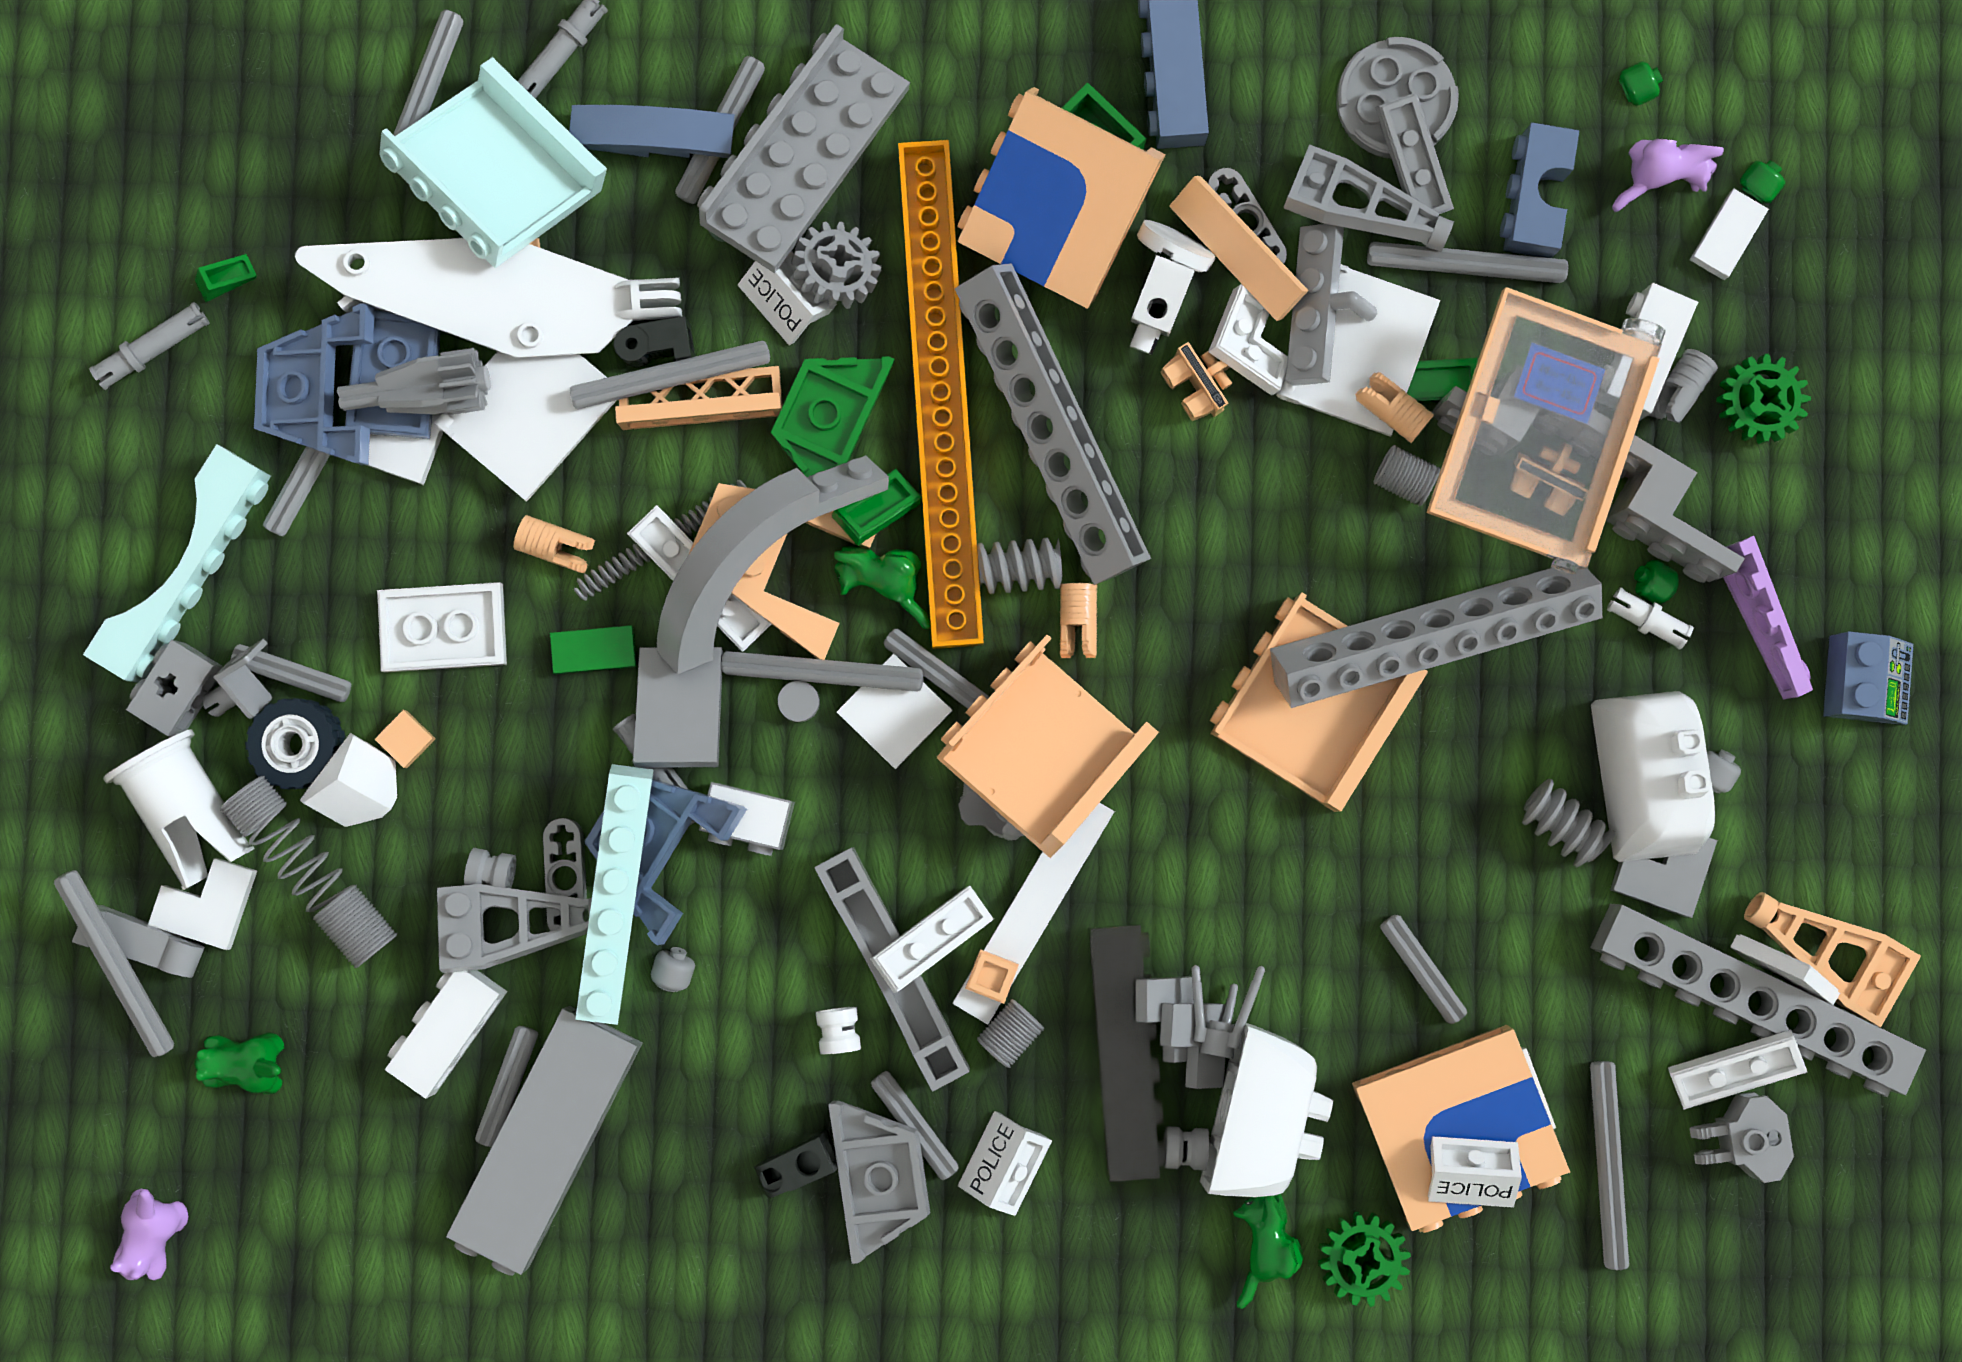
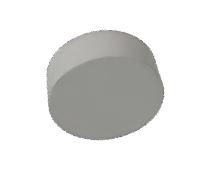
(798, 701)

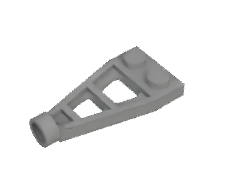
(1313, 199)
(462, 930)

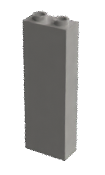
(543, 1142)

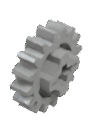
(837, 264)

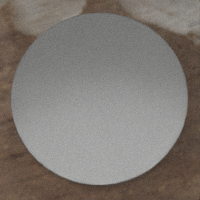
(1386, 74)

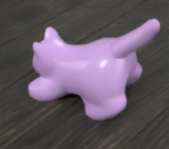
(1662, 162)
(146, 1229)

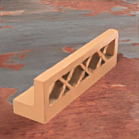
(706, 410)

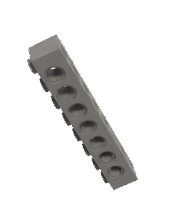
(1054, 400)
(1434, 634)
(1894, 1057)

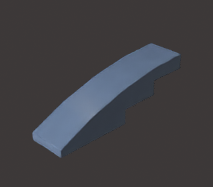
(652, 130)

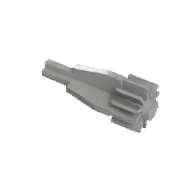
(425, 386)

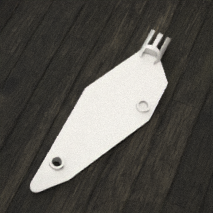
(521, 308)

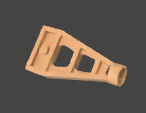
(1877, 979)

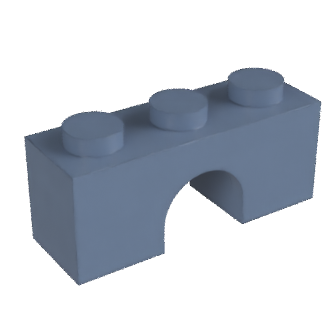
(1532, 224)

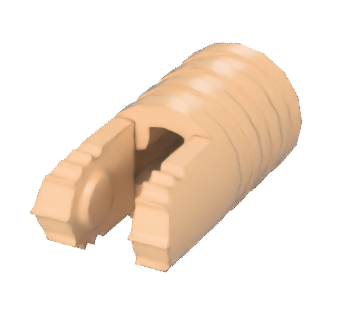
(1394, 406)
(546, 540)
(1078, 608)

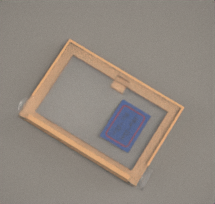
(1547, 428)

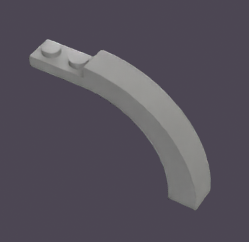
(738, 539)

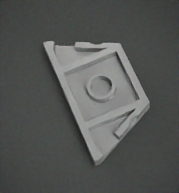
(878, 1177)

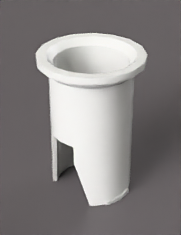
(175, 803)

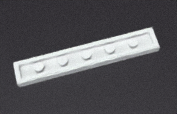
(1035, 906)

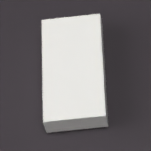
(1729, 234)

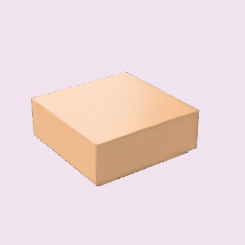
(405, 739)
(992, 976)

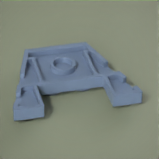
(298, 386)
(667, 820)

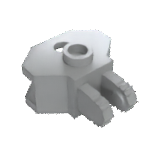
(1749, 1138)

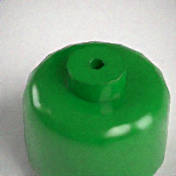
(1640, 83)
(1763, 181)
(1656, 582)

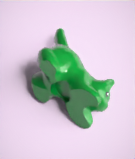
(890, 575)
(245, 1064)
(1272, 1249)

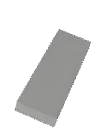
(1414, 152)

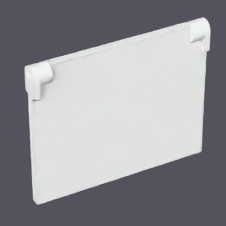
(1361, 347)
(527, 418)

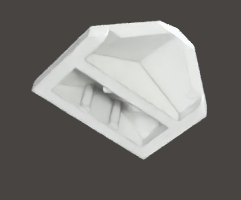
(354, 784)

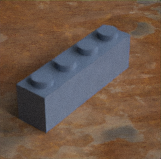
(1174, 73)

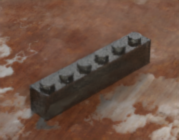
(1124, 1055)

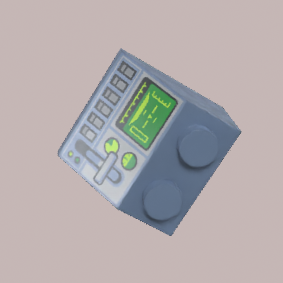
(1868, 678)

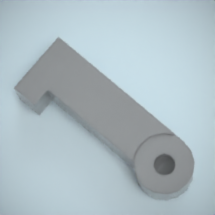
(150, 944)

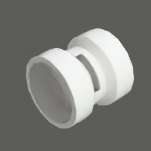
(838, 1030)

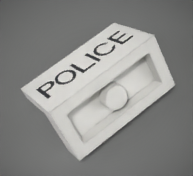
(781, 299)
(1004, 1164)
(1474, 1172)

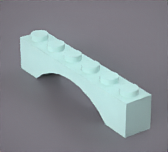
(224, 495)
(614, 894)

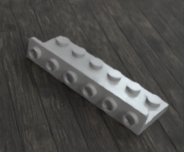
(801, 150)

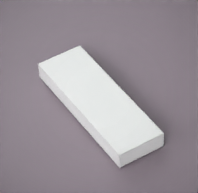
(931, 939)
(1737, 1069)

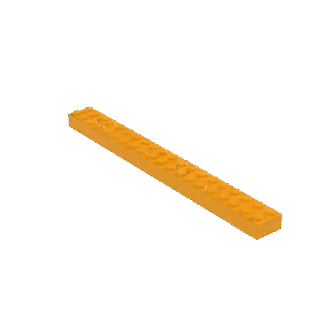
(940, 395)

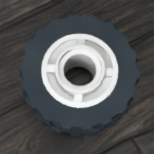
(271, 737)

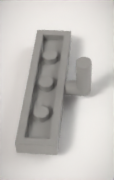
(1316, 311)

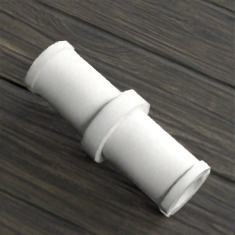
(1650, 618)

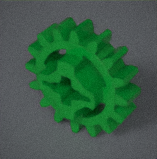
(1775, 408)
(1359, 1277)

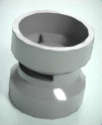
(493, 871)
(1195, 1148)

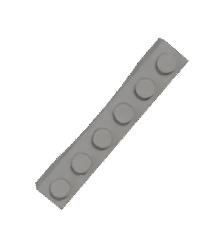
(912, 1005)

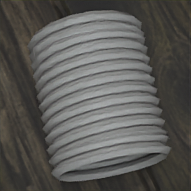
(1406, 475)
(1010, 1033)

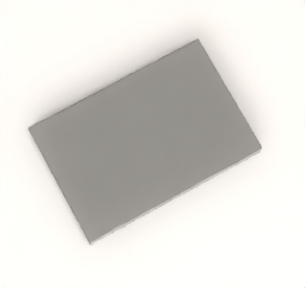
(677, 713)

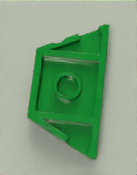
(829, 410)

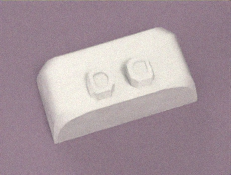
(1654, 775)
(1264, 1117)

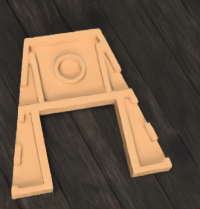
(797, 623)

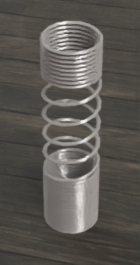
(348, 916)

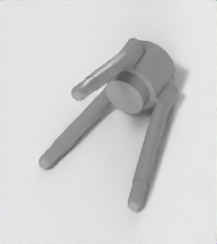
(1222, 1037)

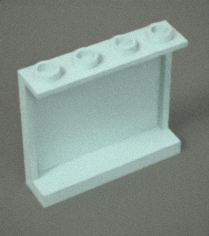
(494, 165)

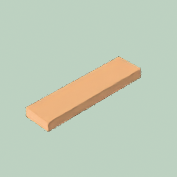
(1238, 248)

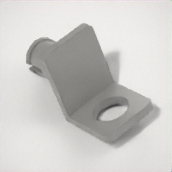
(238, 686)

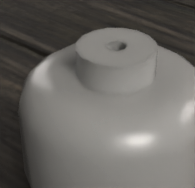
(1723, 770)
(672, 970)

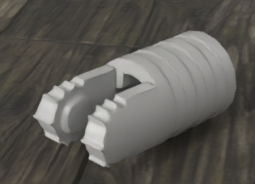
(1684, 385)

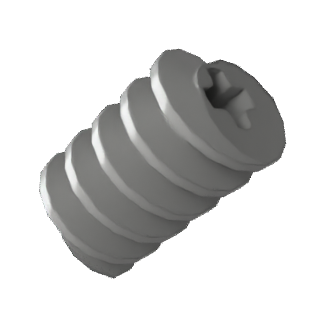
(1020, 565)
(1566, 823)

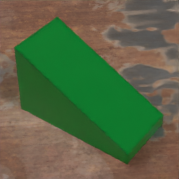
(224, 276)

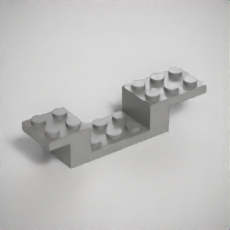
(1645, 505)

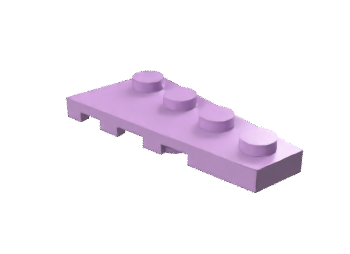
(1766, 621)

